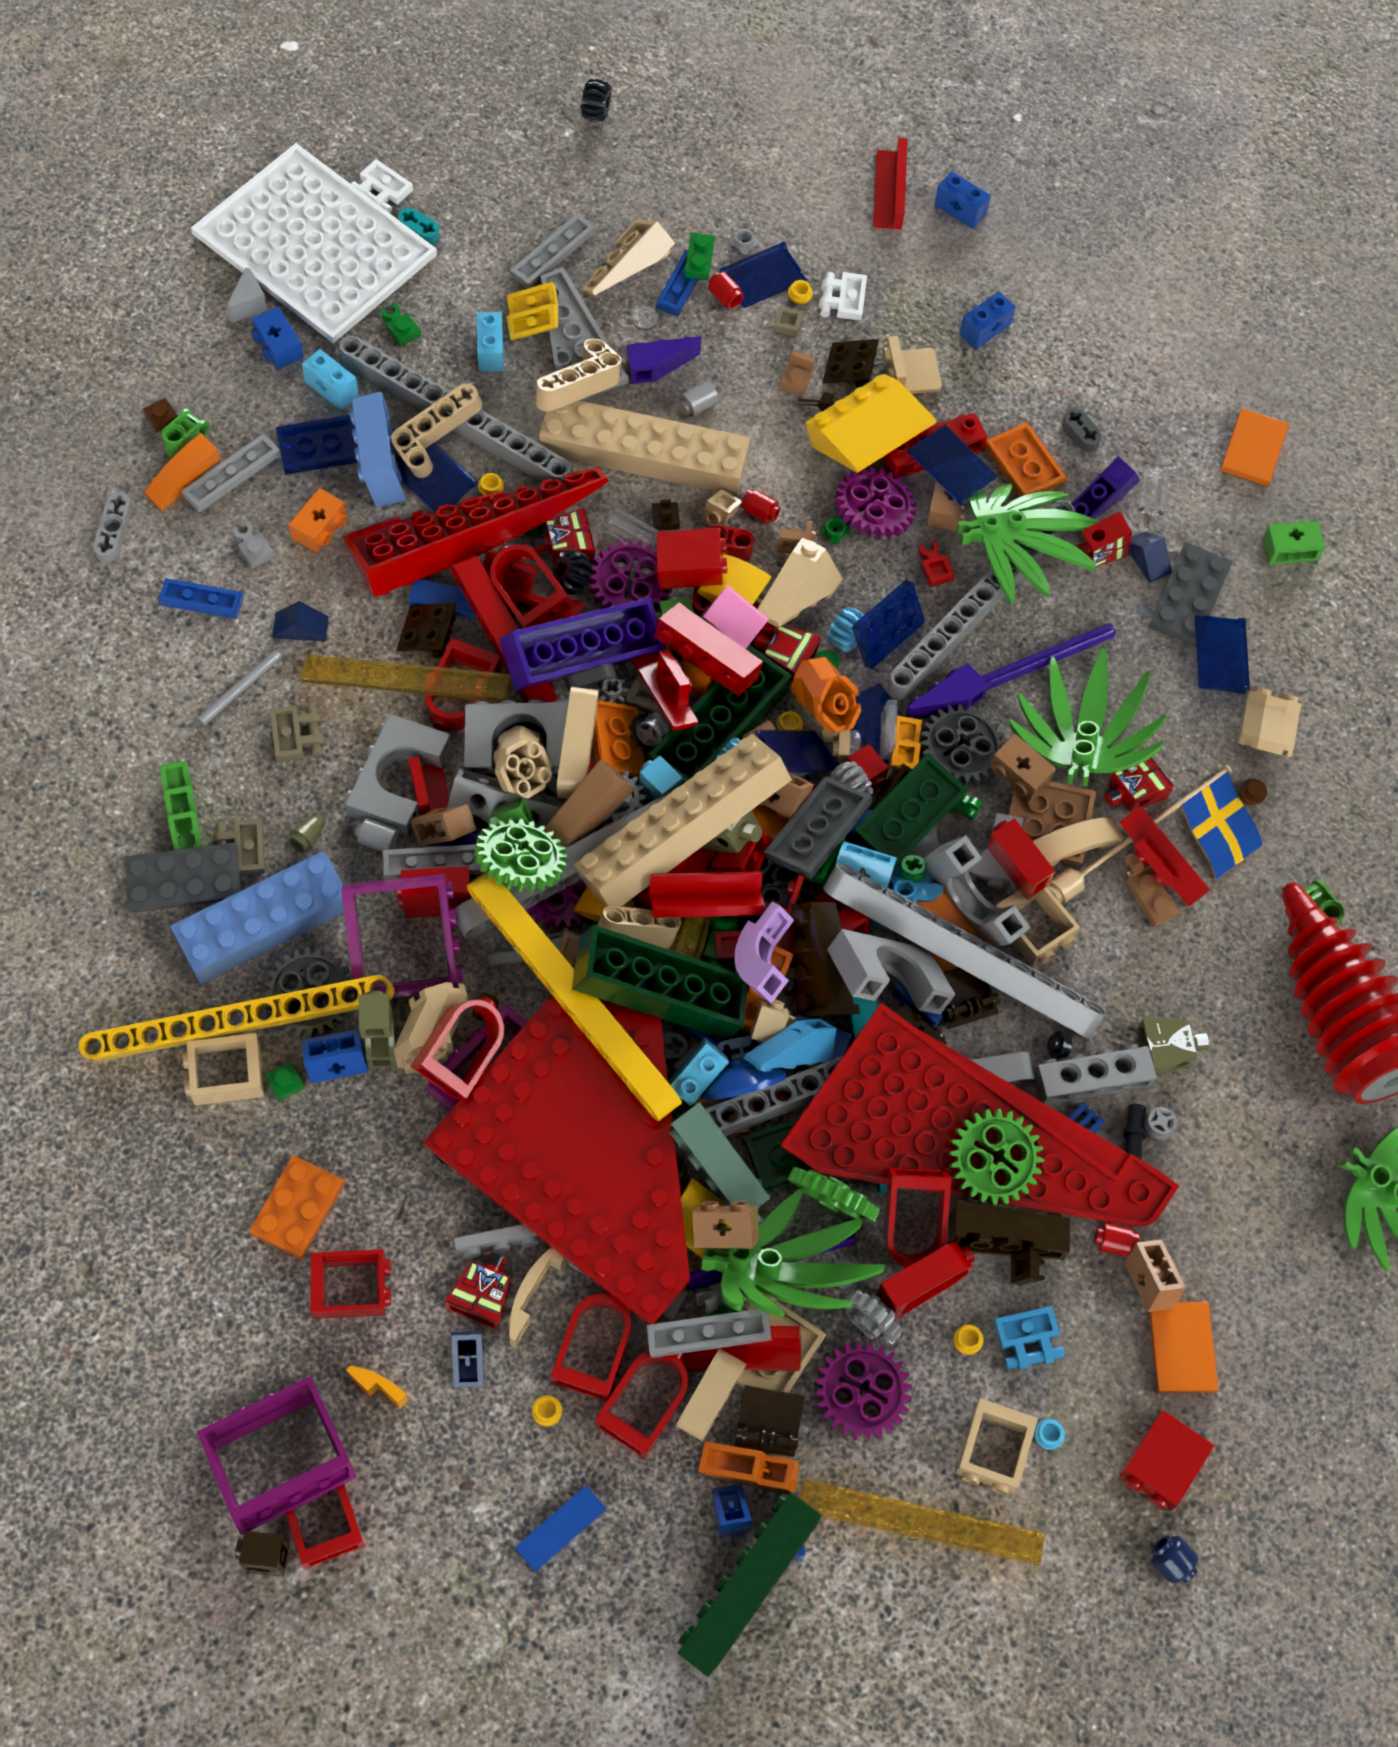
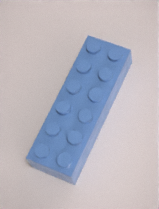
(260, 917)

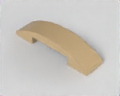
(1079, 838)
(519, 1319)

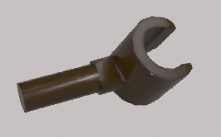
(823, 403)

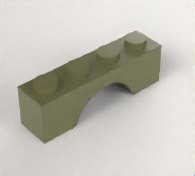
(378, 1029)

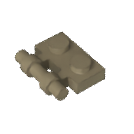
(287, 733)
(250, 842)

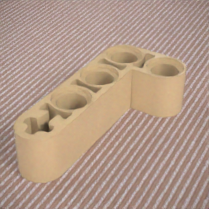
(595, 373)
(439, 426)
(577, 740)

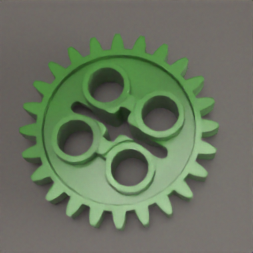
(520, 855)
(1008, 1134)
(833, 1194)

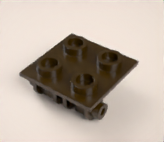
(851, 362)
(428, 628)
(971, 1000)
(769, 1421)

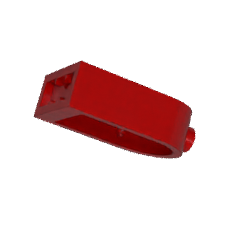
(547, 610)
(468, 656)
(440, 1075)
(921, 1180)
(926, 1278)
(580, 1381)
(624, 1432)

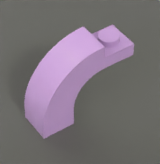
(755, 951)

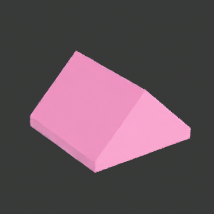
(734, 617)

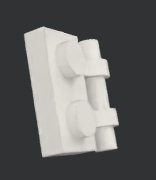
(386, 182)
(851, 297)

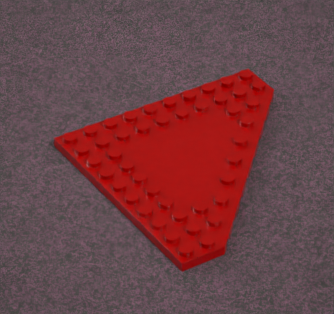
(578, 1156)

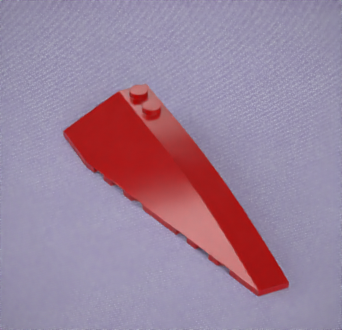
(410, 549)

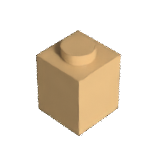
(769, 1020)

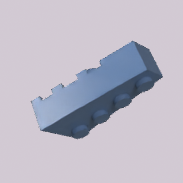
(376, 450)

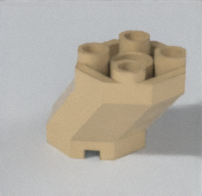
(1269, 721)
(522, 762)
(422, 1021)

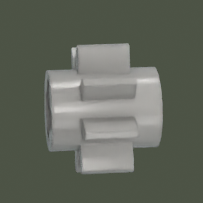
(612, 690)

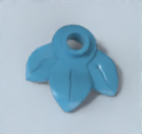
(917, 892)

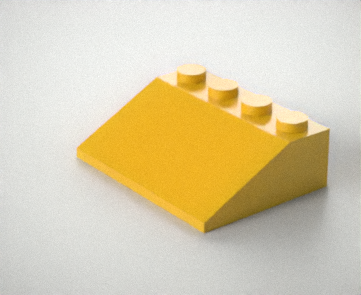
(868, 423)

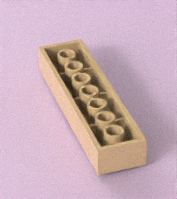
(646, 446)
(683, 821)

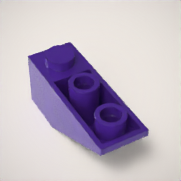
(656, 359)
(1106, 489)
(960, 687)

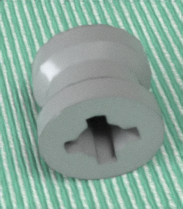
(1164, 1118)

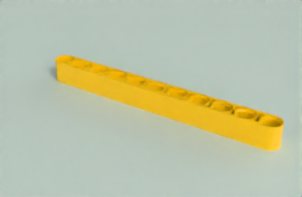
(585, 1010)
(223, 1015)

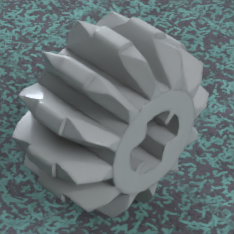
(853, 776)

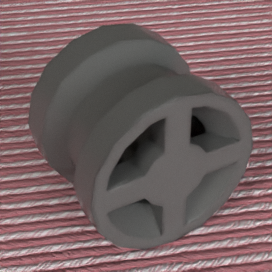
(653, 729)

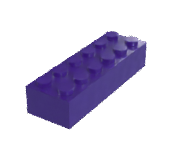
(580, 643)

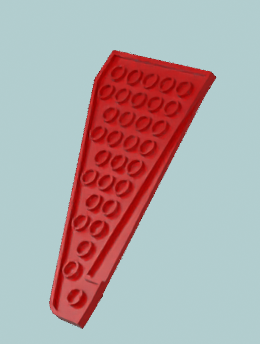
(906, 1094)

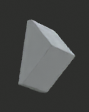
(246, 299)

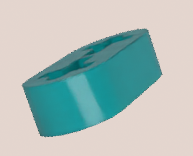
(420, 224)

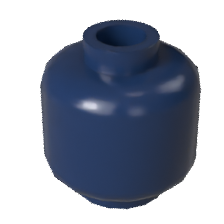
(1174, 1559)

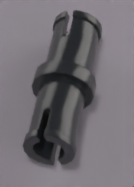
(1135, 1132)

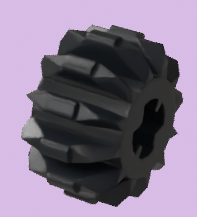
(596, 100)
(572, 571)

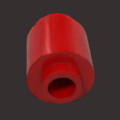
(725, 290)
(760, 506)
(1115, 1239)

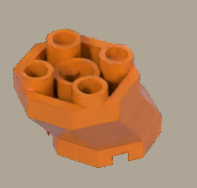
(826, 694)

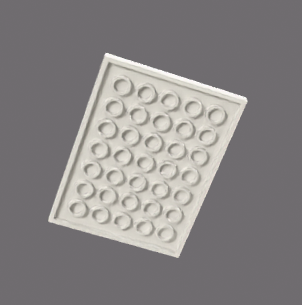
(314, 242)

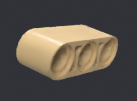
(640, 925)
(711, 1395)

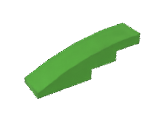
(180, 805)

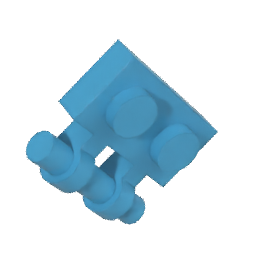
(1028, 1328)

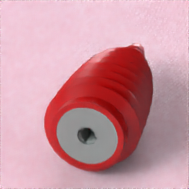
(1344, 999)

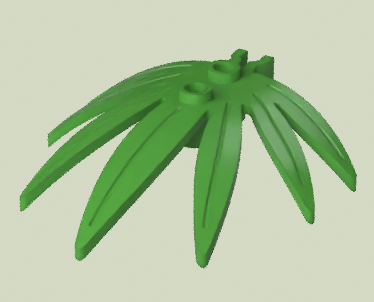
(1002, 526)
(1086, 749)
(1373, 1188)
(772, 1274)

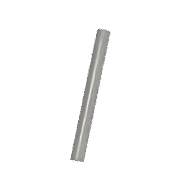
(239, 687)

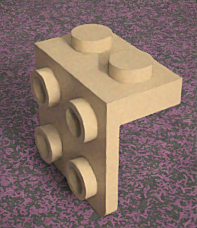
(913, 368)

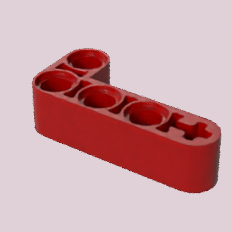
(734, 537)

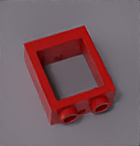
(321, 1260)
(334, 1547)

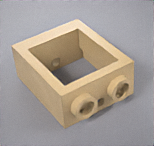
(1058, 915)
(228, 1092)
(1004, 1417)

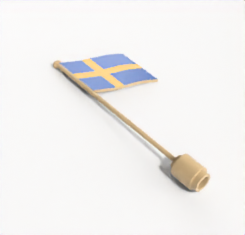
(1216, 822)

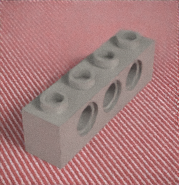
(470, 783)
(1055, 1090)

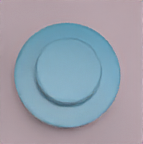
(1049, 1434)

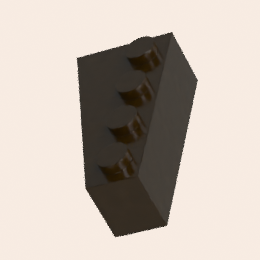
(817, 979)
(1008, 1231)

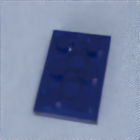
(317, 444)
(888, 624)

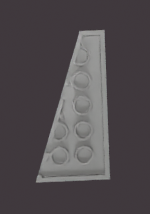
(574, 326)

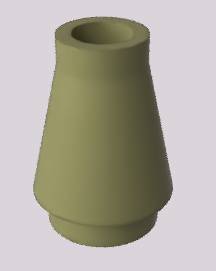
(304, 835)

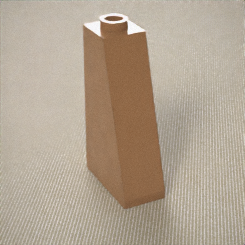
(589, 804)

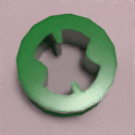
(910, 862)

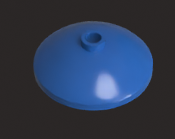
(741, 1079)

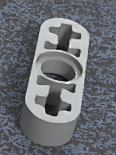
(115, 538)

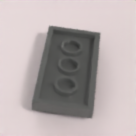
(1190, 592)
(818, 827)
(182, 877)

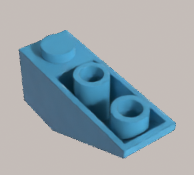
(798, 1044)

